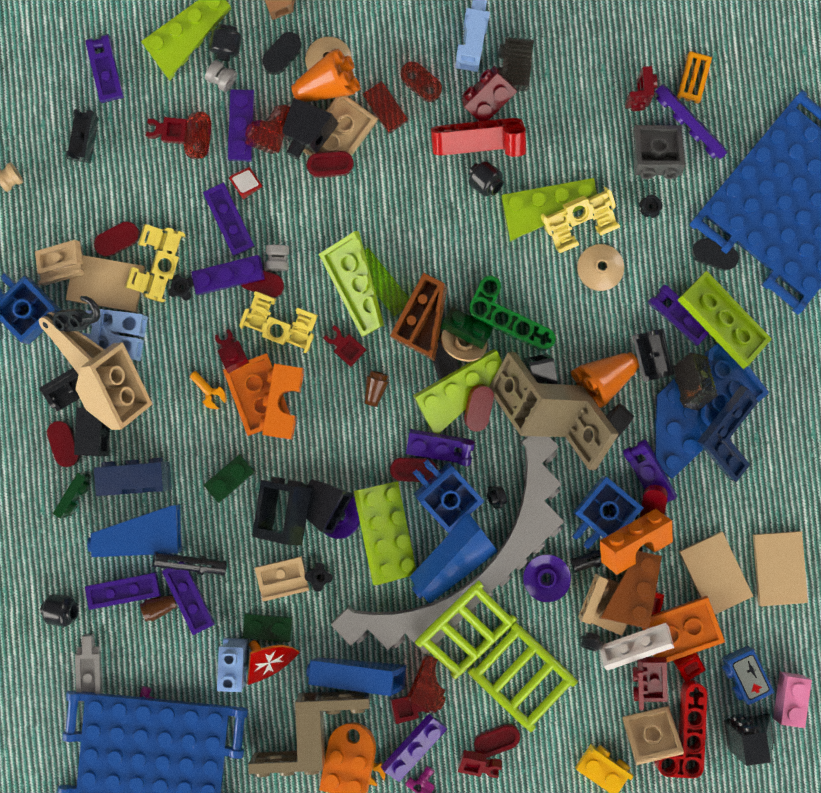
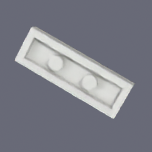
(636, 646)

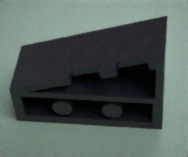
(750, 738)

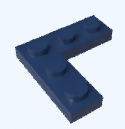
(717, 436)

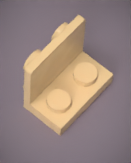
(595, 602)

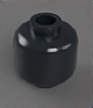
(225, 42)
(485, 178)
(59, 610)

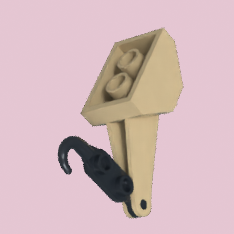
(106, 377)

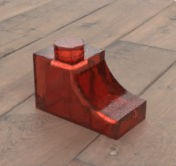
(268, 134)
(425, 688)

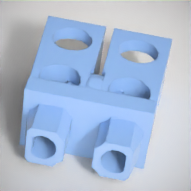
(474, 30)
(111, 323)
(232, 665)

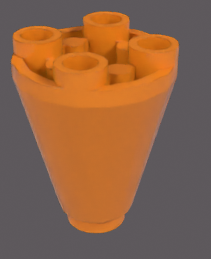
(327, 79)
(606, 376)

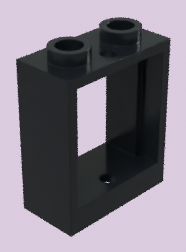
(295, 513)

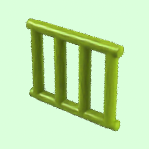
(459, 607)
(511, 705)

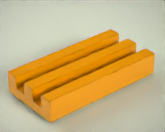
(689, 96)

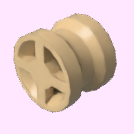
(9, 177)

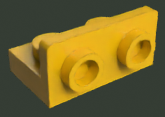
(603, 769)

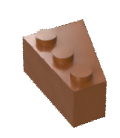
(422, 317)
(635, 593)

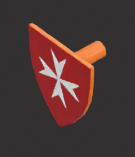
(268, 660)

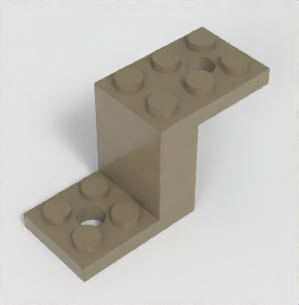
(553, 411)
(309, 733)

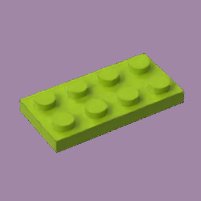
(724, 319)
(385, 532)

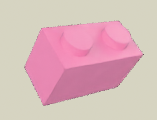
(792, 699)

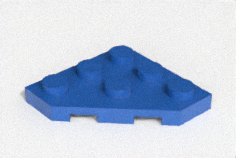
(728, 378)
(676, 431)

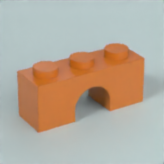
(282, 380)
(620, 547)

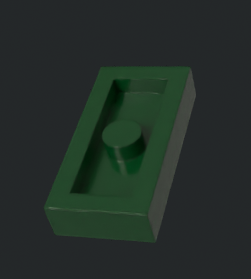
(467, 328)
(229, 478)
(67, 504)
(267, 627)

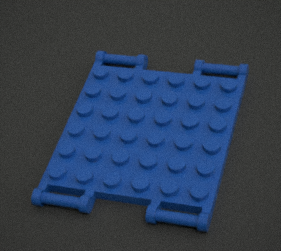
(775, 204)
(150, 744)

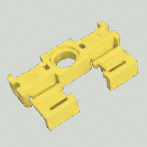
(595, 205)
(156, 283)
(258, 321)

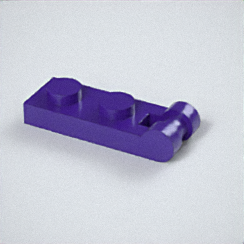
(104, 69)
(678, 315)
(440, 447)
(649, 470)

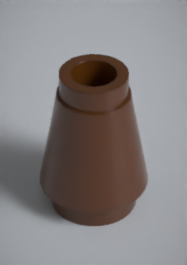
(375, 387)
(157, 607)

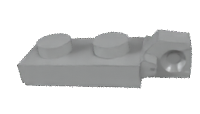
(88, 666)

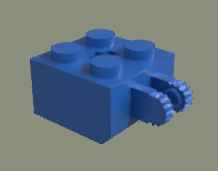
(12, 304)
(444, 482)
(591, 511)

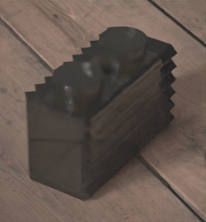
(516, 61)
(695, 381)

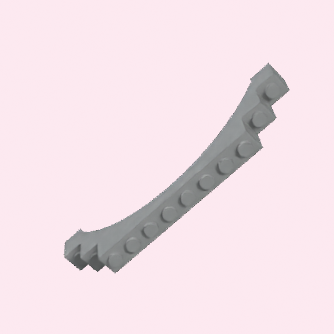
(531, 528)

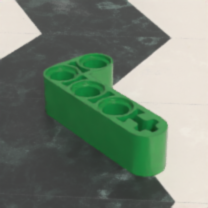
(513, 318)

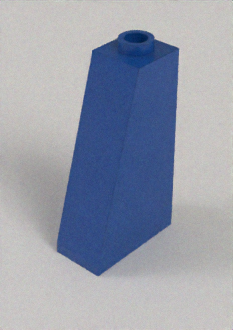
(140, 536)
(452, 560)
(357, 675)

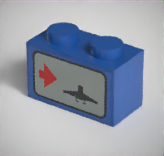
(747, 675)

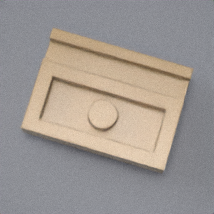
(59, 262)
(281, 578)

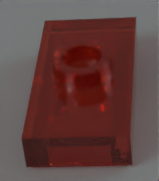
(385, 107)

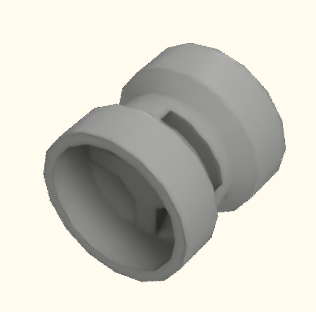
(220, 75)
(277, 258)

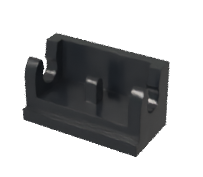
(82, 136)
(653, 355)
(61, 390)
(91, 435)

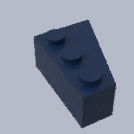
(132, 477)

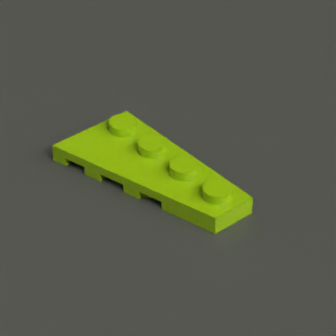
(184, 33)
(525, 207)
(352, 278)
(449, 396)

